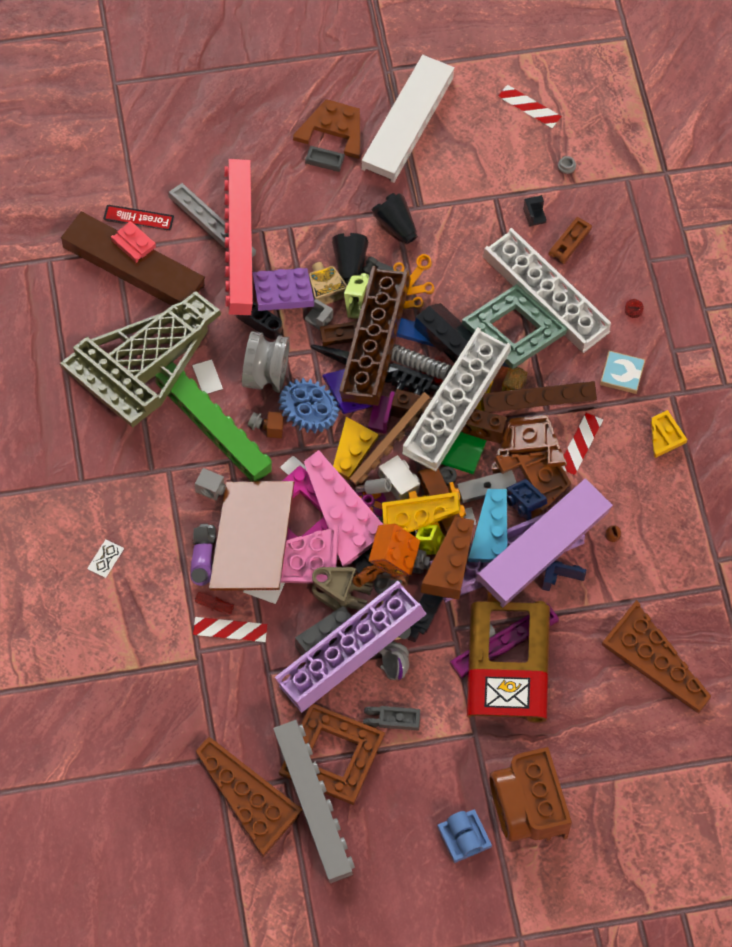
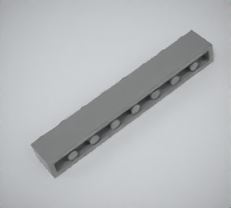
(313, 802)

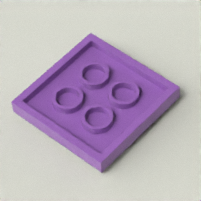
(283, 289)

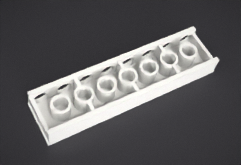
(408, 118)
(536, 280)
(456, 400)

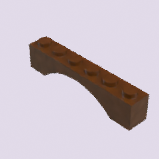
(539, 397)

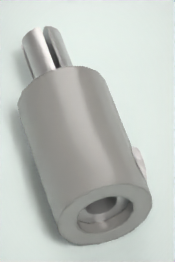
(375, 486)

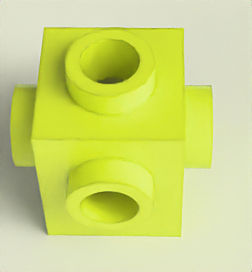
(431, 538)

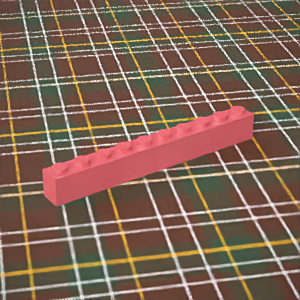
(239, 237)

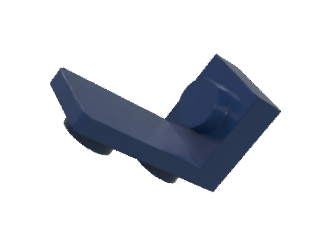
(561, 569)

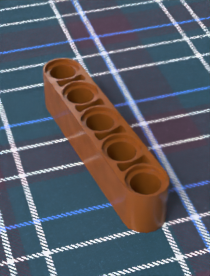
(434, 484)

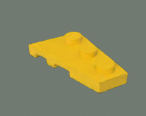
(353, 447)

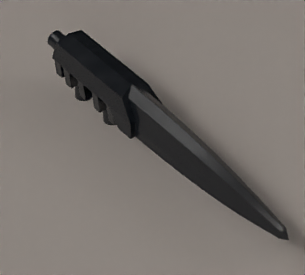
(396, 373)

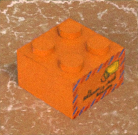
(394, 550)

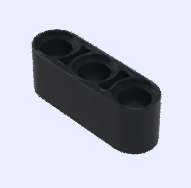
(263, 325)

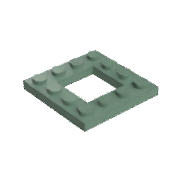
(516, 298)

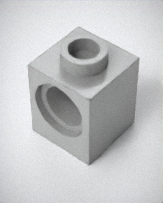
(210, 484)

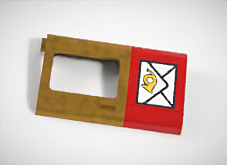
(509, 687)

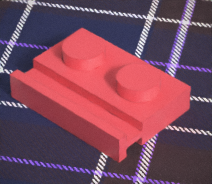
(133, 241)

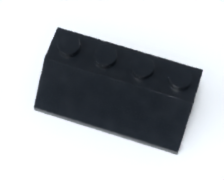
(443, 330)

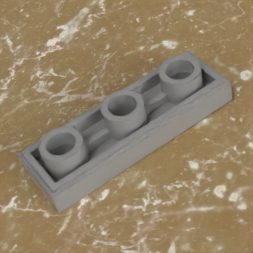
(476, 489)

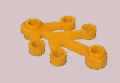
(414, 276)

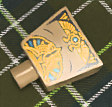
(326, 284)

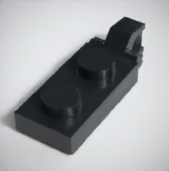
(430, 605)

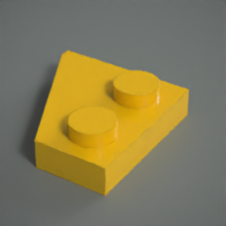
(665, 434)

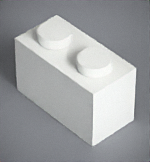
(400, 477)

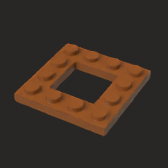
(368, 743)

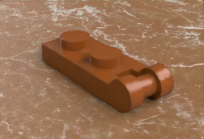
(570, 239)

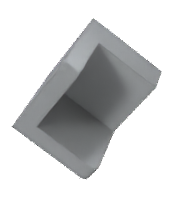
(319, 315)

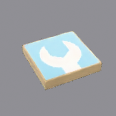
(622, 372)

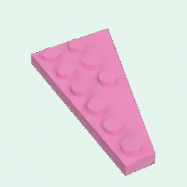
(342, 508)
(309, 553)

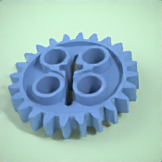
(308, 405)

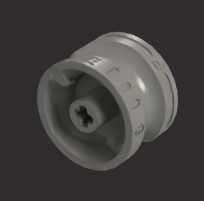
(265, 362)

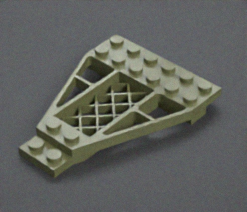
(125, 389)

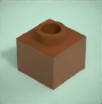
(274, 425)

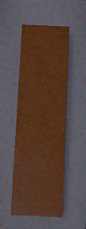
(152, 273)
(374, 336)

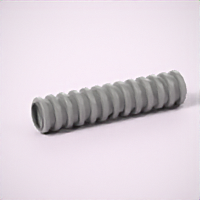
(420, 362)

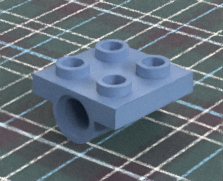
(464, 835)

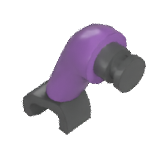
(202, 554)

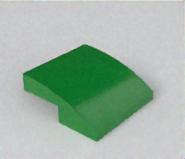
(465, 453)

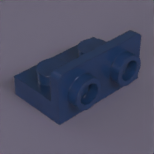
(525, 498)

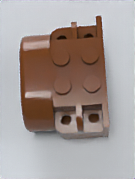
(530, 798)

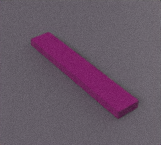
(500, 643)

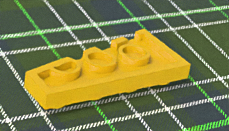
(421, 511)

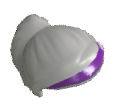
(395, 661)

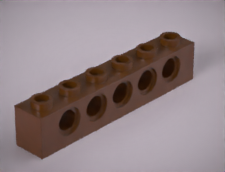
(480, 423)

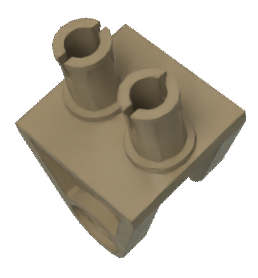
(339, 588)

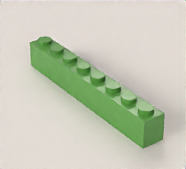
(217, 426)

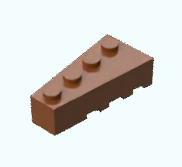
(449, 565)

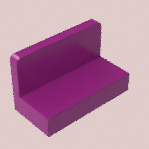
(381, 414)

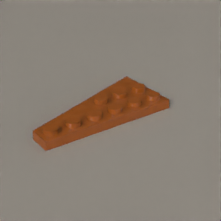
(649, 652)
(256, 803)

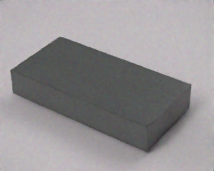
(324, 158)

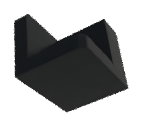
(534, 210)

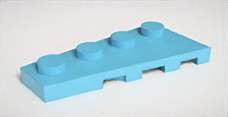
(491, 530)

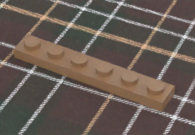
(387, 443)

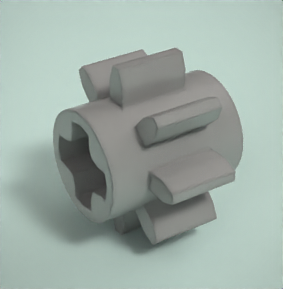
(421, 562)

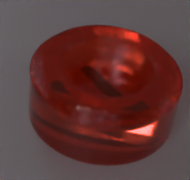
(634, 308)

